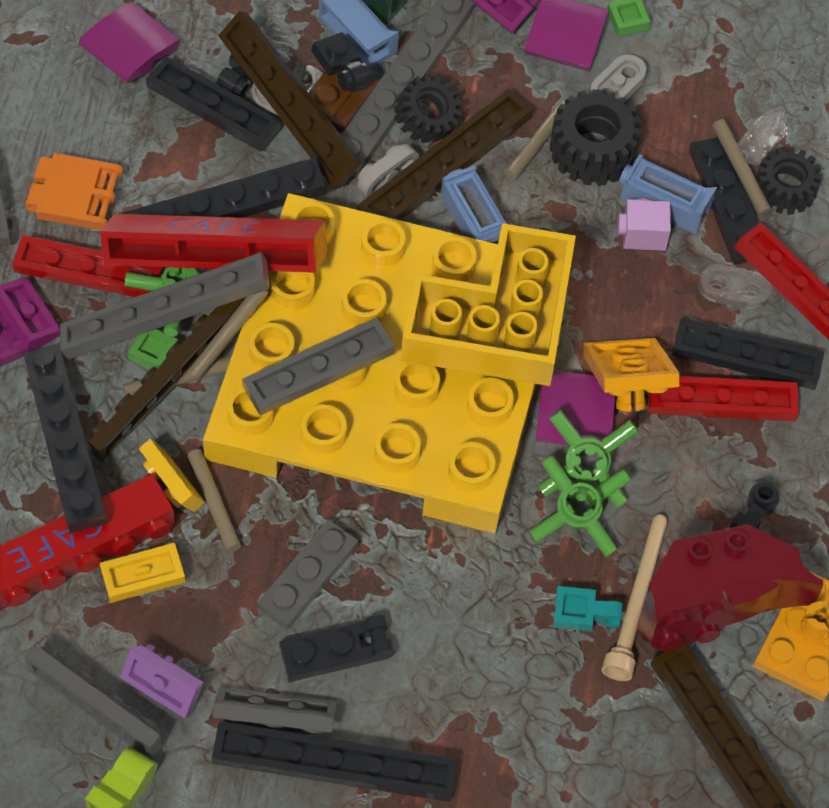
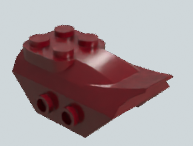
(720, 582)

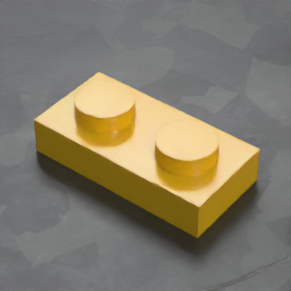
(162, 466)
(142, 572)

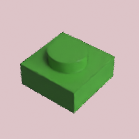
(628, 16)
(151, 349)

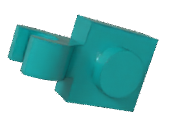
(578, 609)

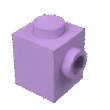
(645, 224)

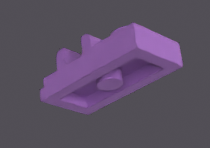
(162, 679)

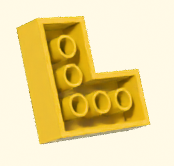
(500, 327)

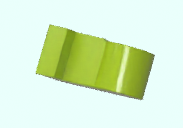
(124, 782)

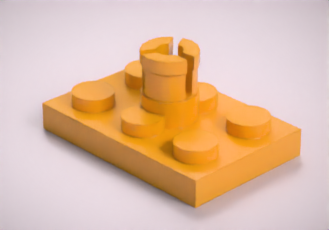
(629, 368)
(799, 647)

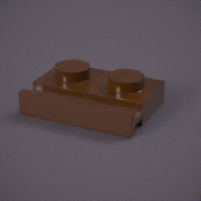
(336, 103)

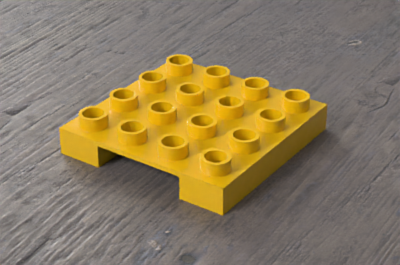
(396, 420)

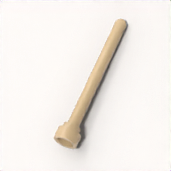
(620, 662)

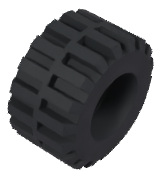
(598, 115)

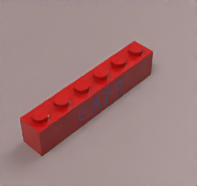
(213, 242)
(52, 554)

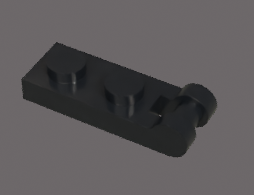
(335, 649)

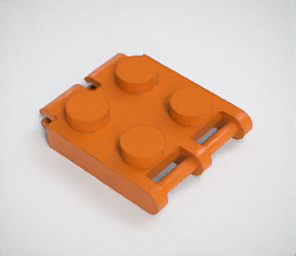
(71, 190)

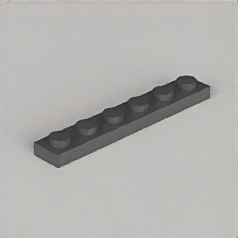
(164, 306)

